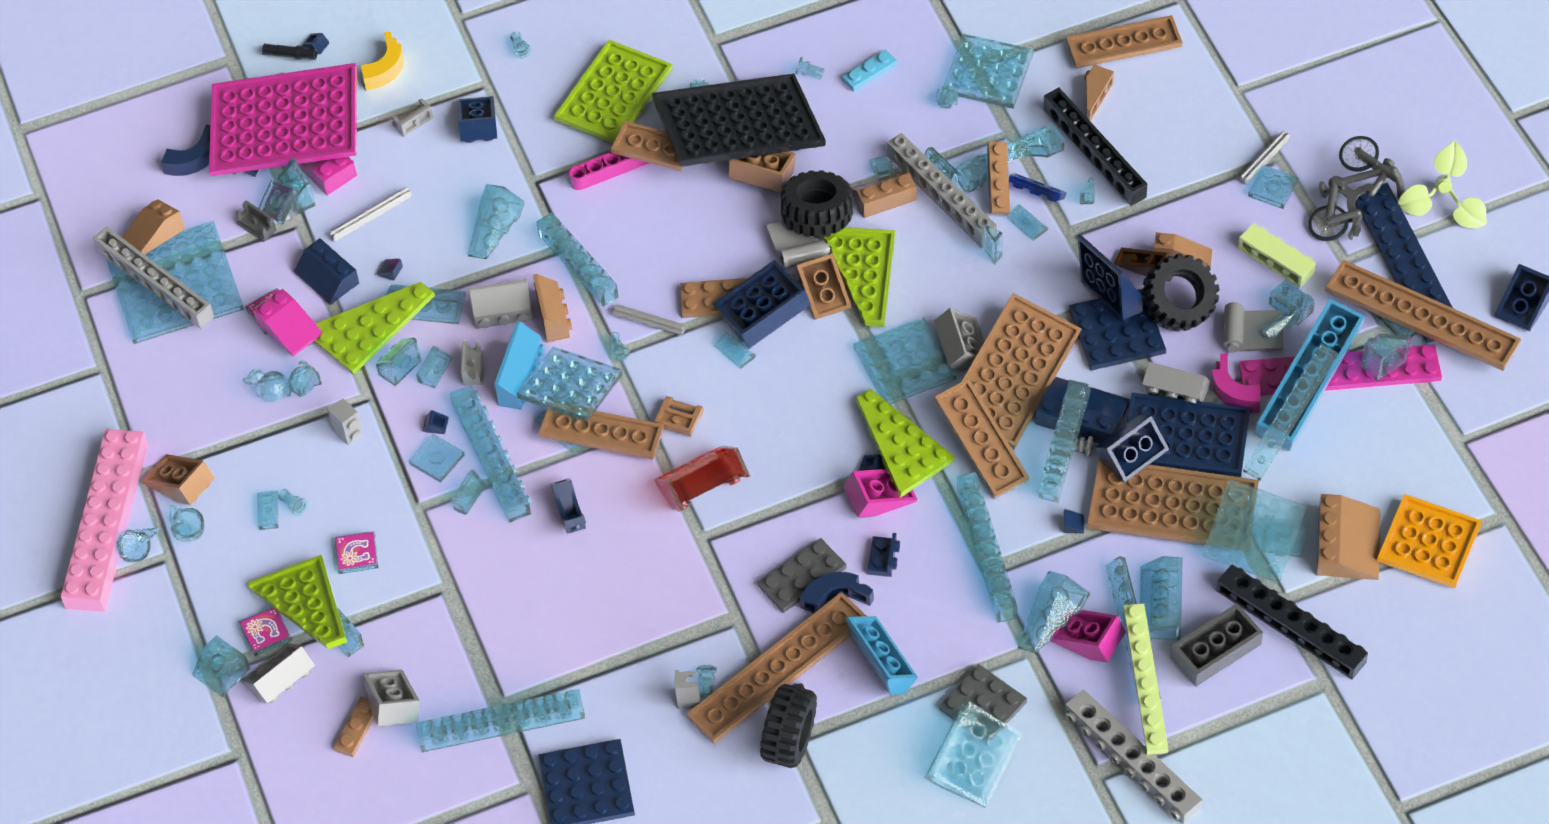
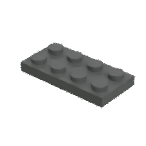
(790, 580)

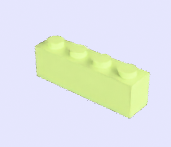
(1276, 255)

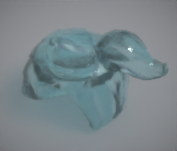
(303, 379)
(270, 385)
(186, 524)
(135, 544)

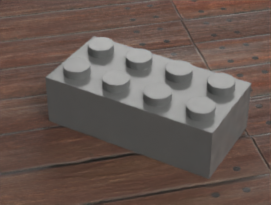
(1216, 644)

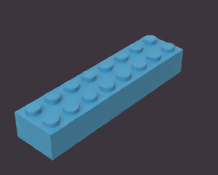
(1334, 329)

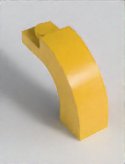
(385, 69)

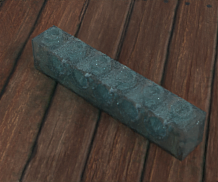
(577, 259)
(1063, 441)

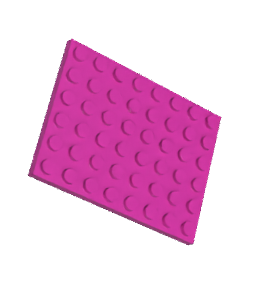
(283, 118)

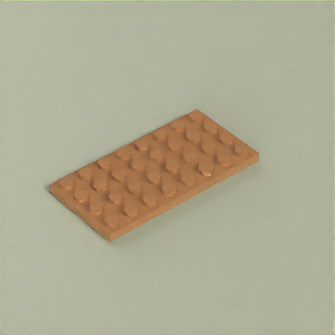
(1020, 363)
(1159, 503)

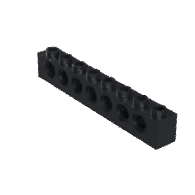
(1095, 146)
(1296, 631)

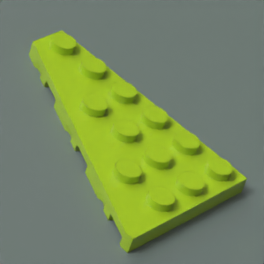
(865, 266)
(364, 330)
(906, 450)
(305, 598)

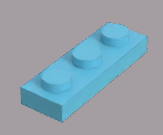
(869, 70)

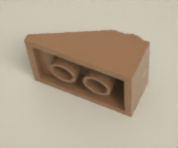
(154, 226)
(823, 286)
(179, 478)

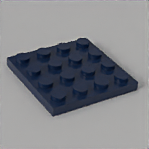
(1115, 341)
(586, 784)

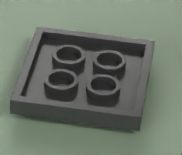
(987, 693)

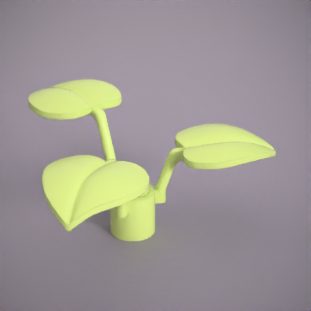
(1449, 162)

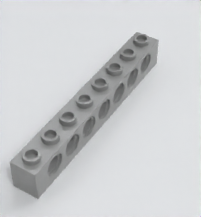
(939, 188)
(153, 277)
(1129, 745)

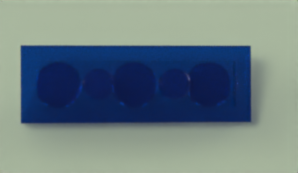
(1037, 188)

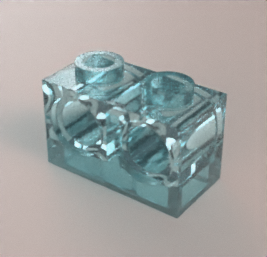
(1289, 297)

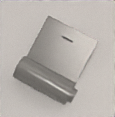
(795, 248)
(1242, 329)

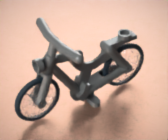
(1356, 155)

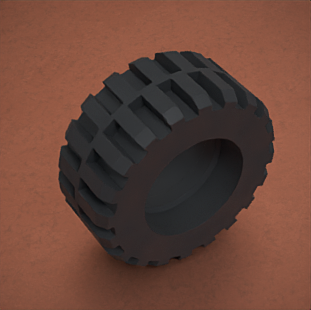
(816, 203)
(1199, 278)
(788, 725)

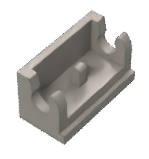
(413, 119)
(472, 364)
(686, 692)

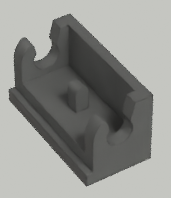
(256, 221)

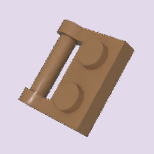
(677, 420)

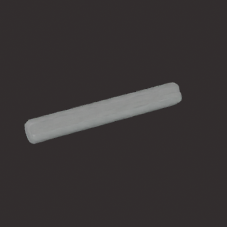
(1264, 157)
(648, 319)

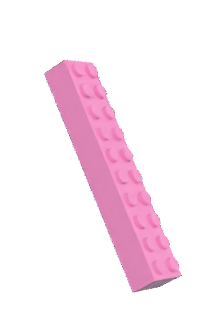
(103, 520)

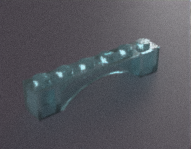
(1040, 143)

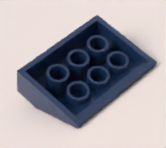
(1107, 281)
(762, 304)
(1101, 416)

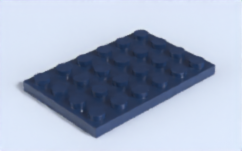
(1198, 435)

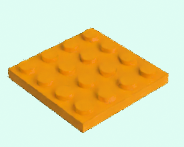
(1429, 541)

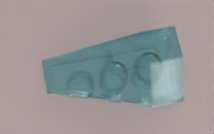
(495, 215)
(1054, 604)

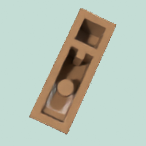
(1098, 83)
(1176, 244)

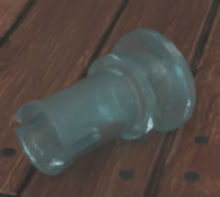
(521, 48)
(807, 68)
(618, 349)
(295, 503)
(706, 679)

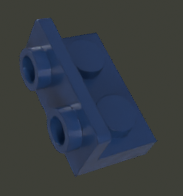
(882, 556)

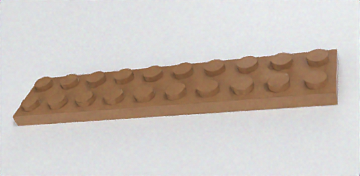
(1423, 315)
(776, 666)

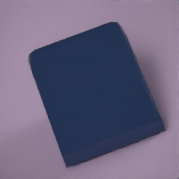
(317, 41)
(390, 268)
(435, 423)
(872, 462)
(1073, 522)

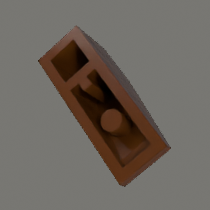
(1139, 260)

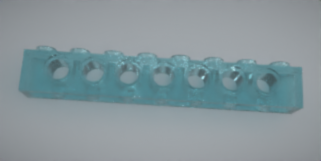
(513, 507)
(987, 547)
(500, 720)

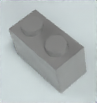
(345, 421)

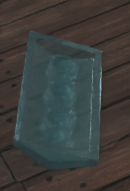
(442, 308)

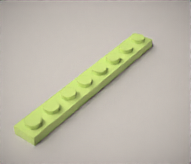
(1145, 679)

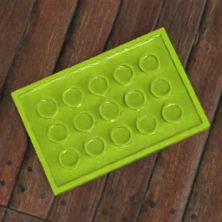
(613, 91)

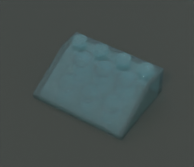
(973, 755)

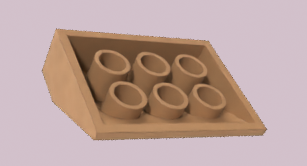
(1347, 538)

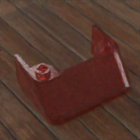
(701, 475)

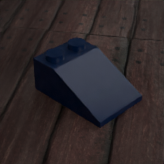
(477, 119)
(1524, 298)

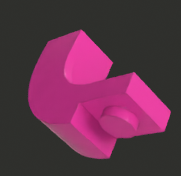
(1232, 392)

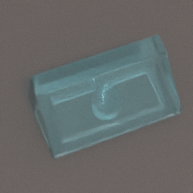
(1027, 222)
(993, 243)
(734, 349)
(433, 367)
(468, 493)

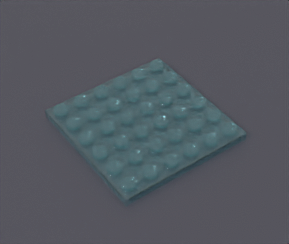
(196, 261)

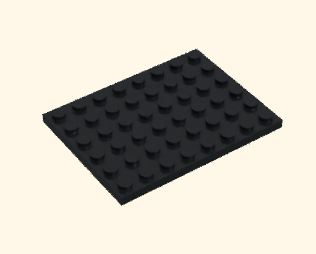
(738, 119)

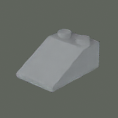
(391, 697)

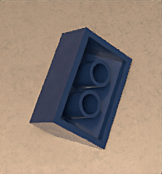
(326, 271)
(1132, 447)

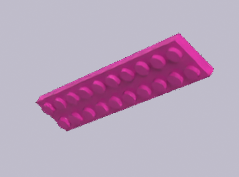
(1420, 367)

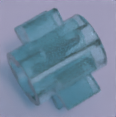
(947, 97)

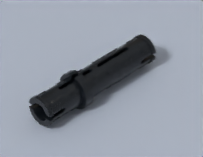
(288, 51)

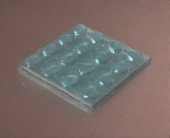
(989, 70)
(904, 361)
(569, 384)
(1254, 530)

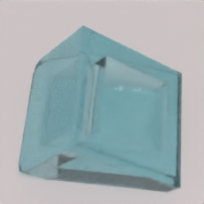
(882, 166)
(1087, 194)

